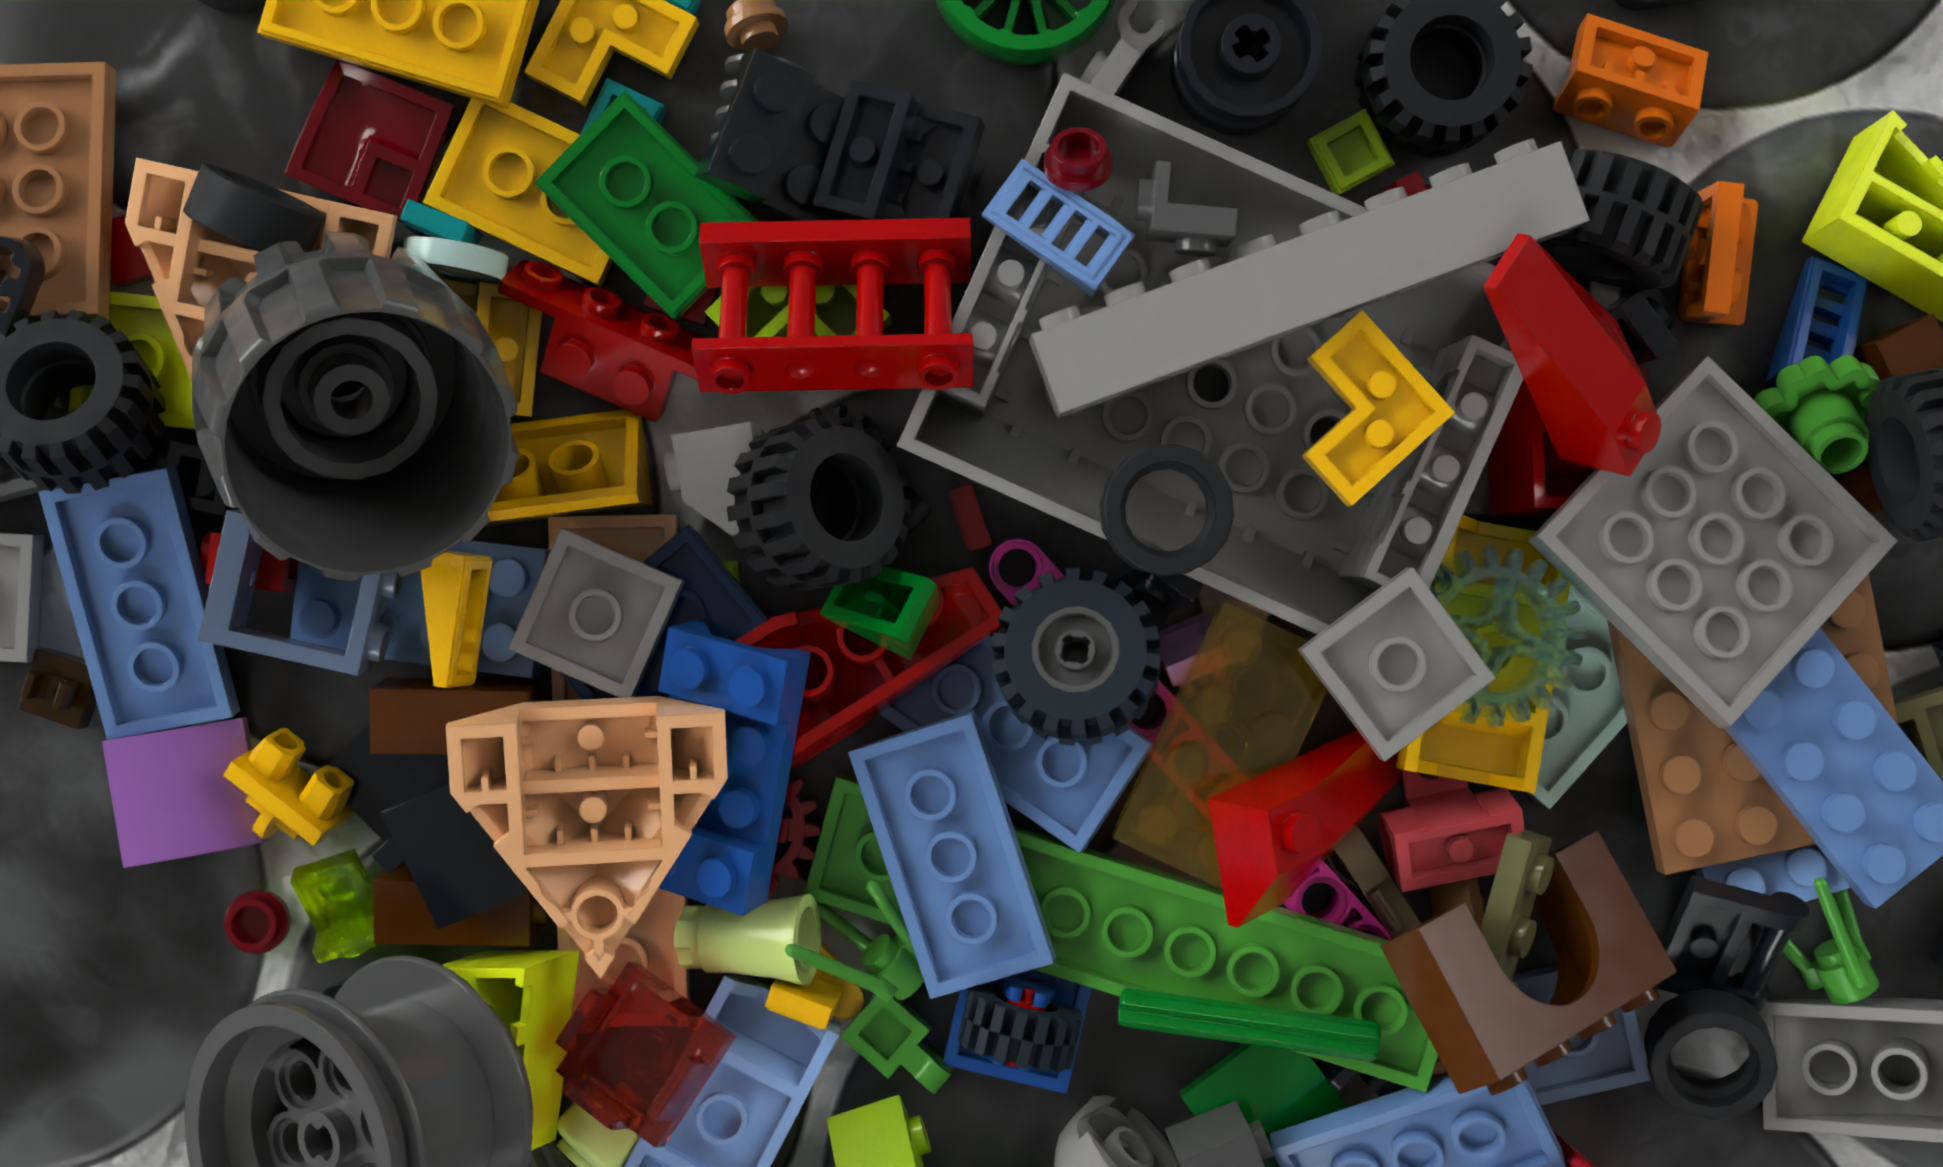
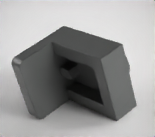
(1192, 228)

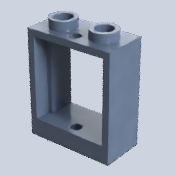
(231, 600)

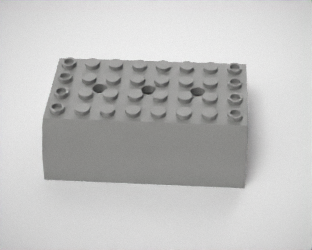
(1290, 536)

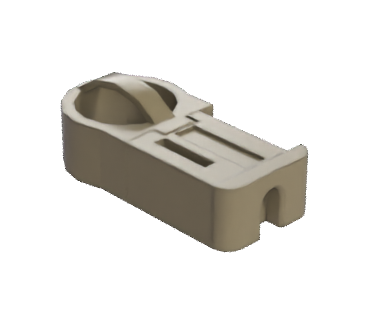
(1373, 883)

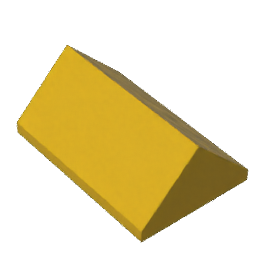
(575, 468)

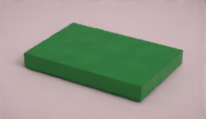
(641, 202)

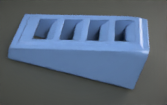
(1094, 220)

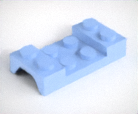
(753, 1090)

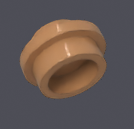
(754, 24)

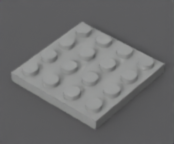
(1715, 545)

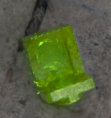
(338, 903)

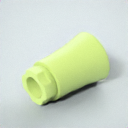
(752, 942)

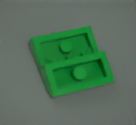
(1268, 1086)

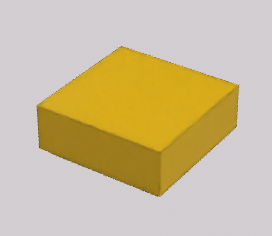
(807, 1004)

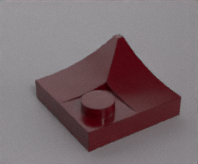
(370, 140)

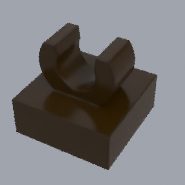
(58, 689)

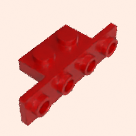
(603, 341)

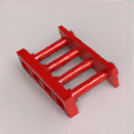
(835, 254)

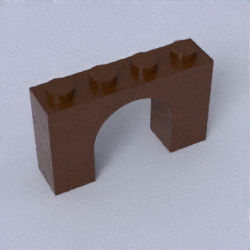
(412, 719)
(1490, 1027)

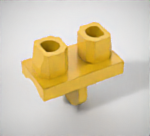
(289, 795)

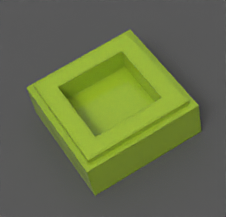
(1350, 153)

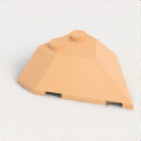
(195, 261)
(590, 800)

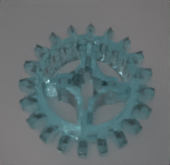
(1503, 607)

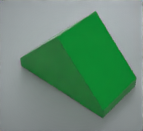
(886, 609)

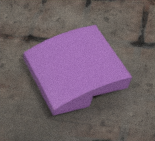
(174, 793)

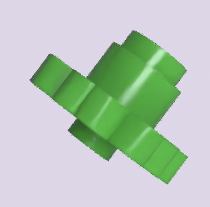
(1824, 408)

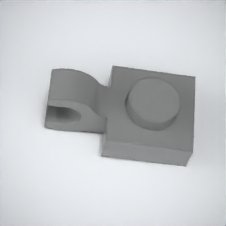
(1115, 70)

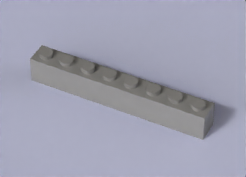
(1306, 279)

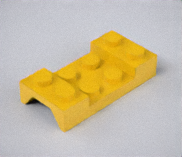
(1479, 752)

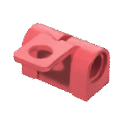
(1445, 831)

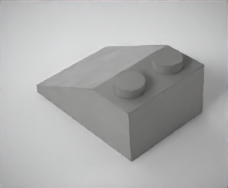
(1857, 1068)

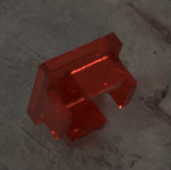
(639, 1054)

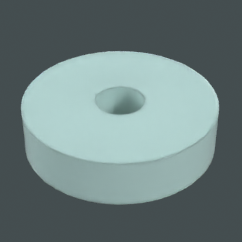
(459, 259)

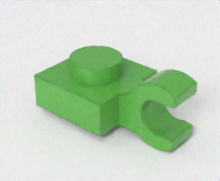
(892, 1037)

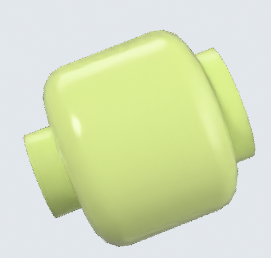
(592, 1143)

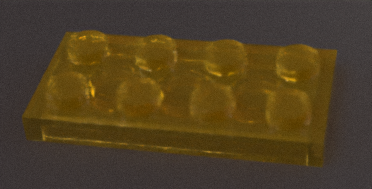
(1231, 721)

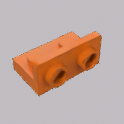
(1632, 81)
(1719, 258)

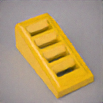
(455, 613)

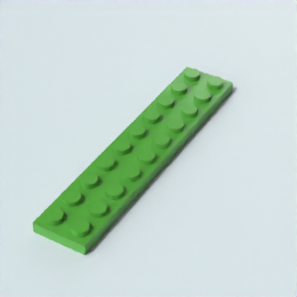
(1164, 934)

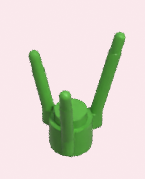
(889, 960)
(1841, 962)

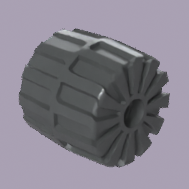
(363, 475)

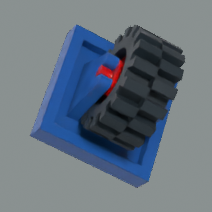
(1019, 1029)

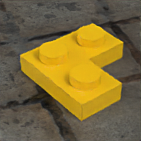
(589, 31)
(1389, 406)

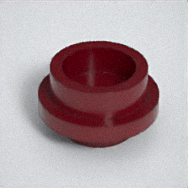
(1078, 160)
(257, 921)

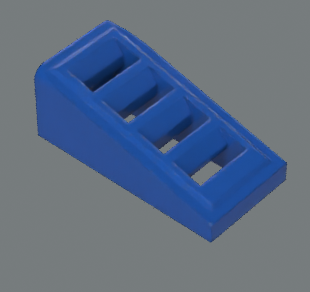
(1800, 325)

